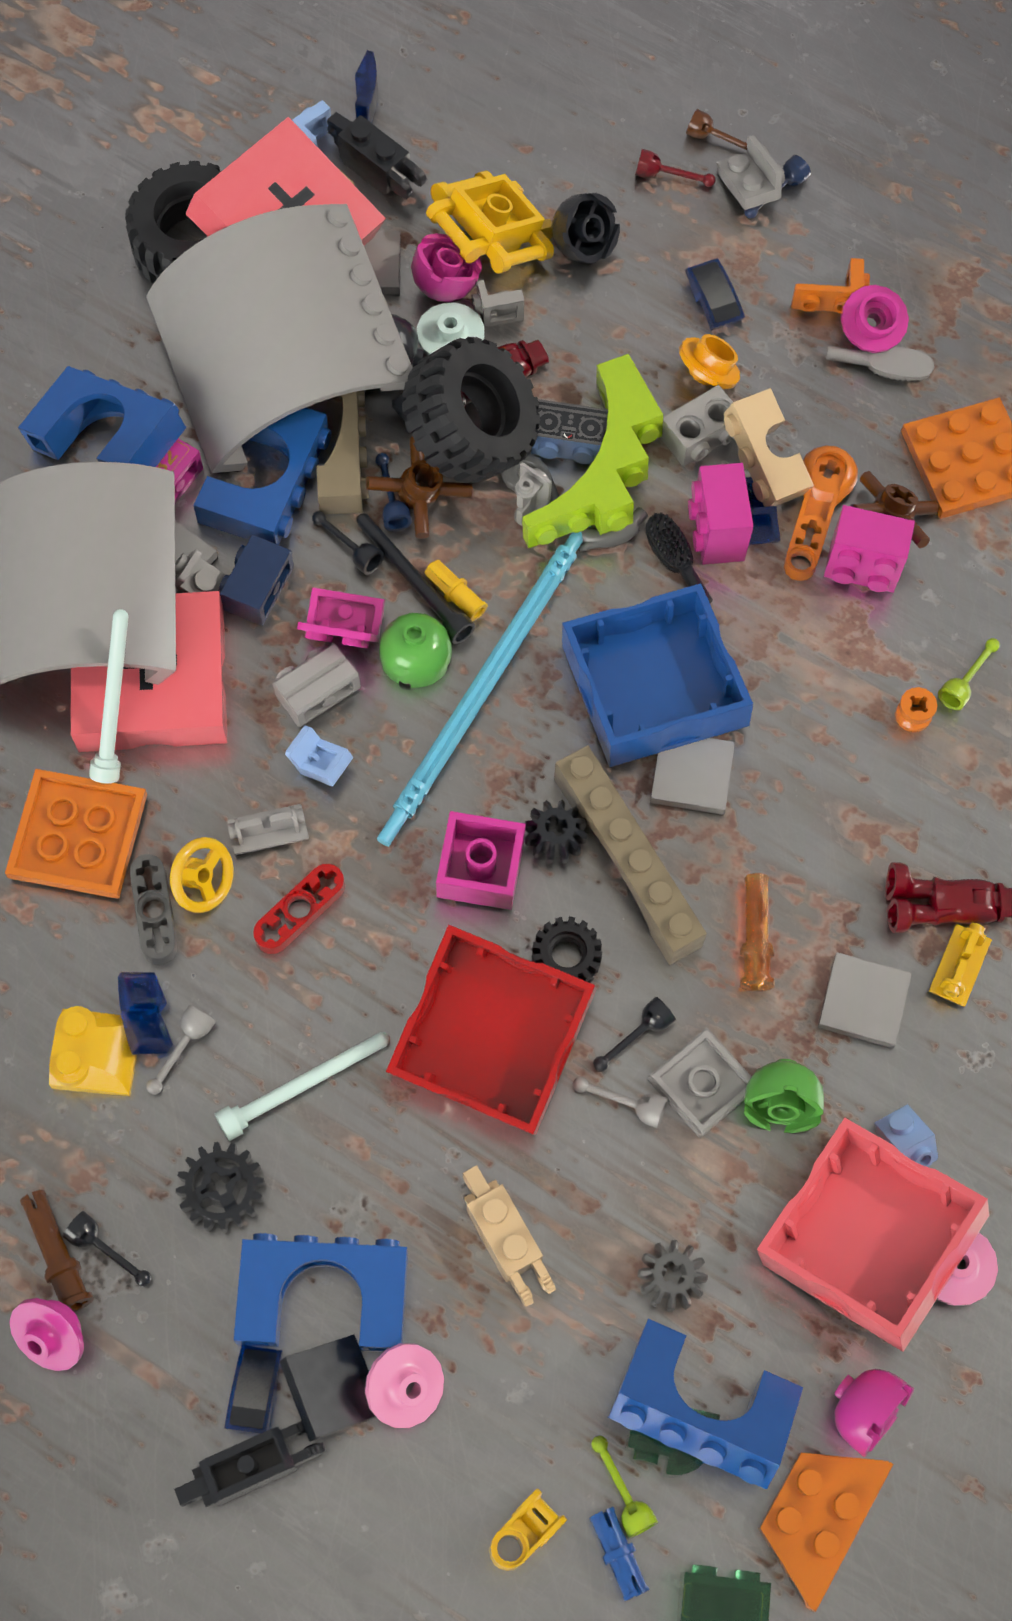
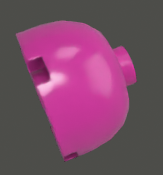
(441, 270)
(869, 1407)

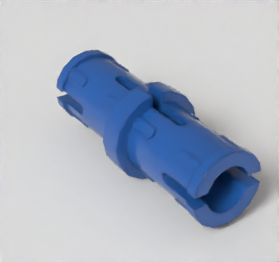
(619, 1554)

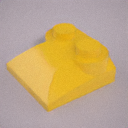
(91, 1053)

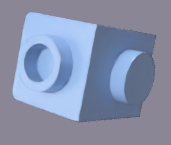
(314, 121)
(318, 757)
(909, 1135)

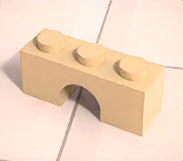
(773, 477)

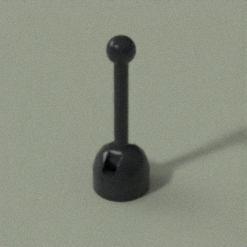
(365, 556)
(655, 1017)
(84, 1232)

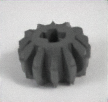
(668, 1289)

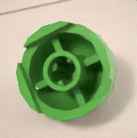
(415, 650)
(784, 1095)

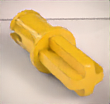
(455, 590)

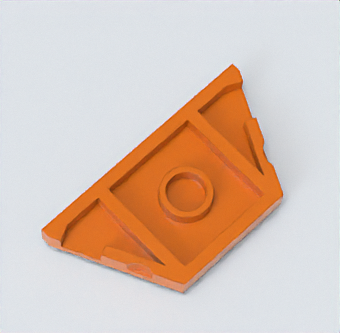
(820, 1516)

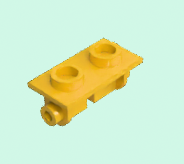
(961, 963)

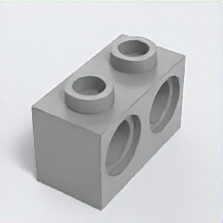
(696, 420)

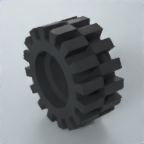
(574, 933)

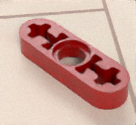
(272, 921)

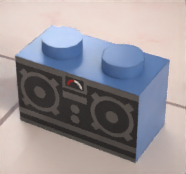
(569, 431)

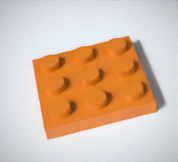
(964, 456)
(76, 833)

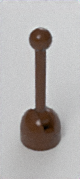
(702, 126)

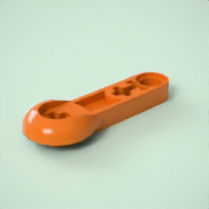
(820, 504)

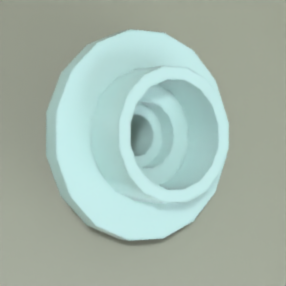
(447, 323)

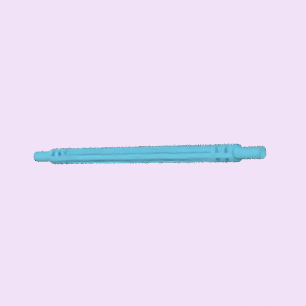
(481, 687)

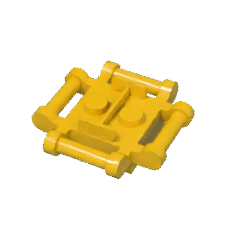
(494, 217)

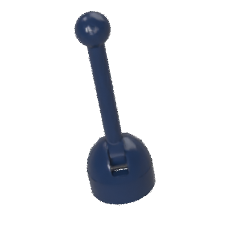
(795, 171)
(395, 513)

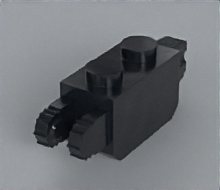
(374, 155)
(246, 1467)

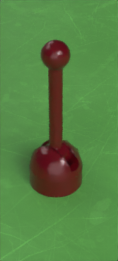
(650, 165)

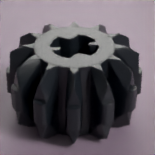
(547, 841)

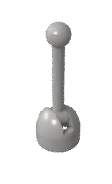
(194, 1025)
(648, 1108)

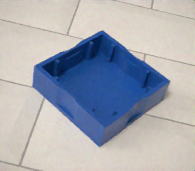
(656, 675)

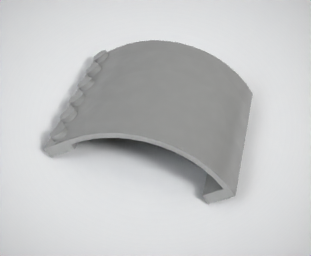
(274, 323)
(77, 551)

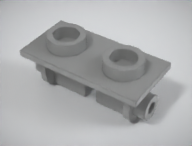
(532, 491)
(267, 829)

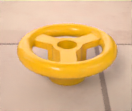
(198, 874)

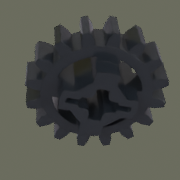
(206, 1193)

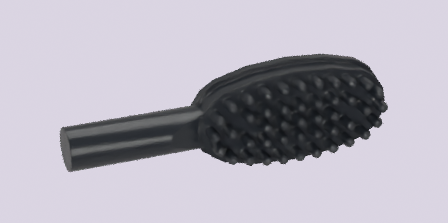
(672, 548)

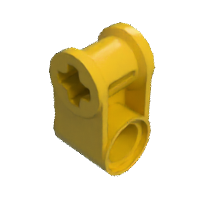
(527, 1530)

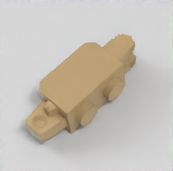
(504, 1234)

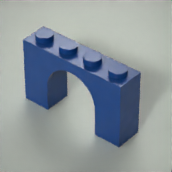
(82, 398)
(268, 509)
(272, 1265)
(742, 1446)

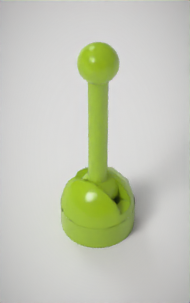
(957, 691)
(636, 1515)

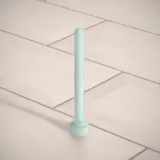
(105, 765)
(235, 1119)

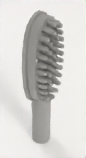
(895, 363)

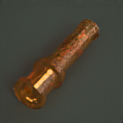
(757, 949)

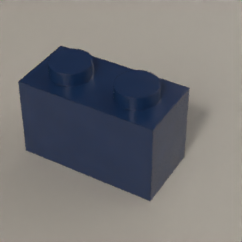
(256, 579)

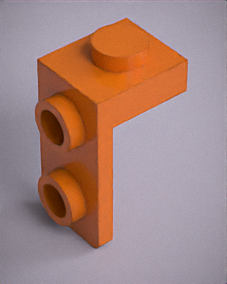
(829, 297)

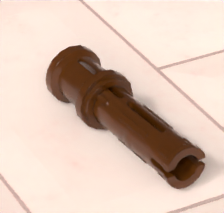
(61, 1270)

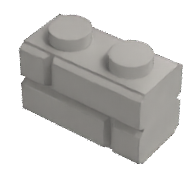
(315, 684)

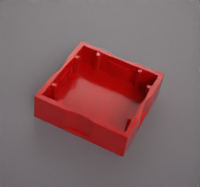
(492, 1030)

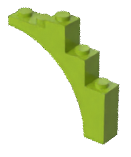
(621, 462)

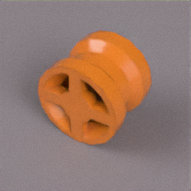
(916, 718)

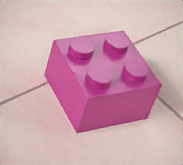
(721, 513)
(869, 549)
(480, 860)

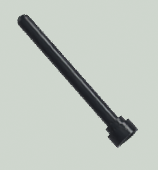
(457, 624)

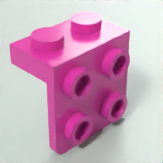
(343, 615)

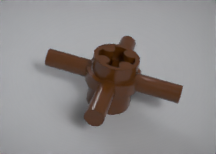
(424, 494)
(897, 502)

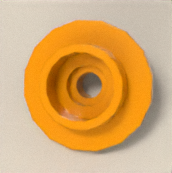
(710, 361)

